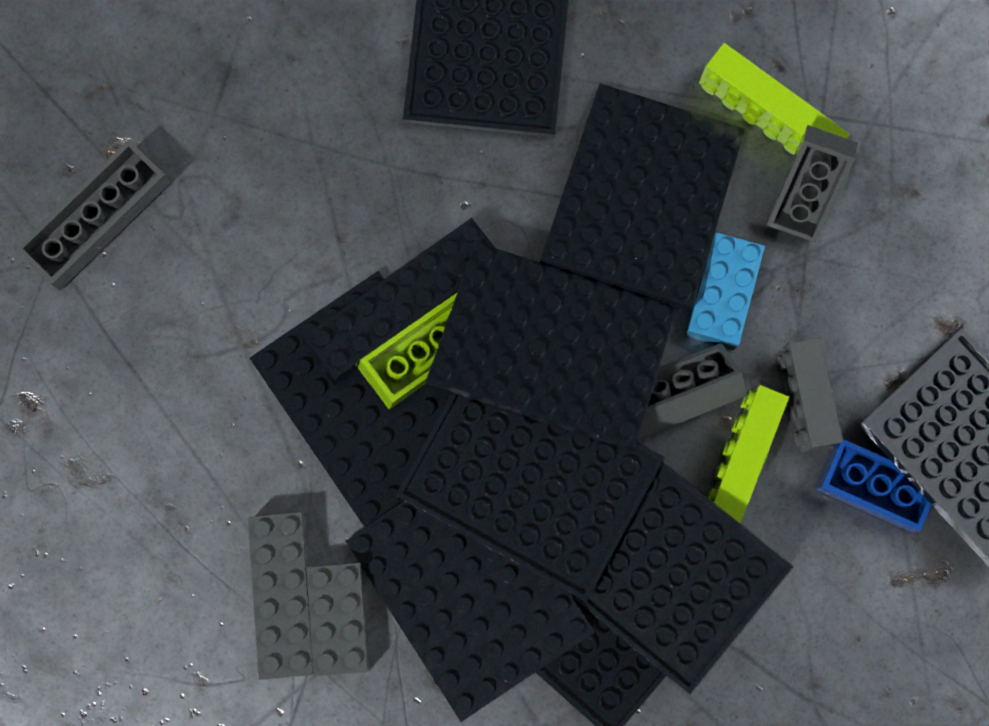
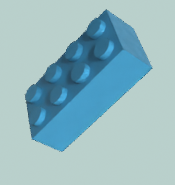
(725, 291)

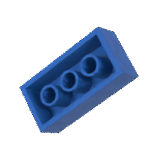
(873, 486)

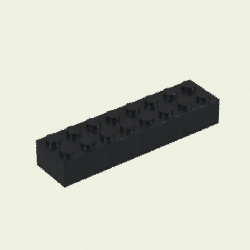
(393, 303)

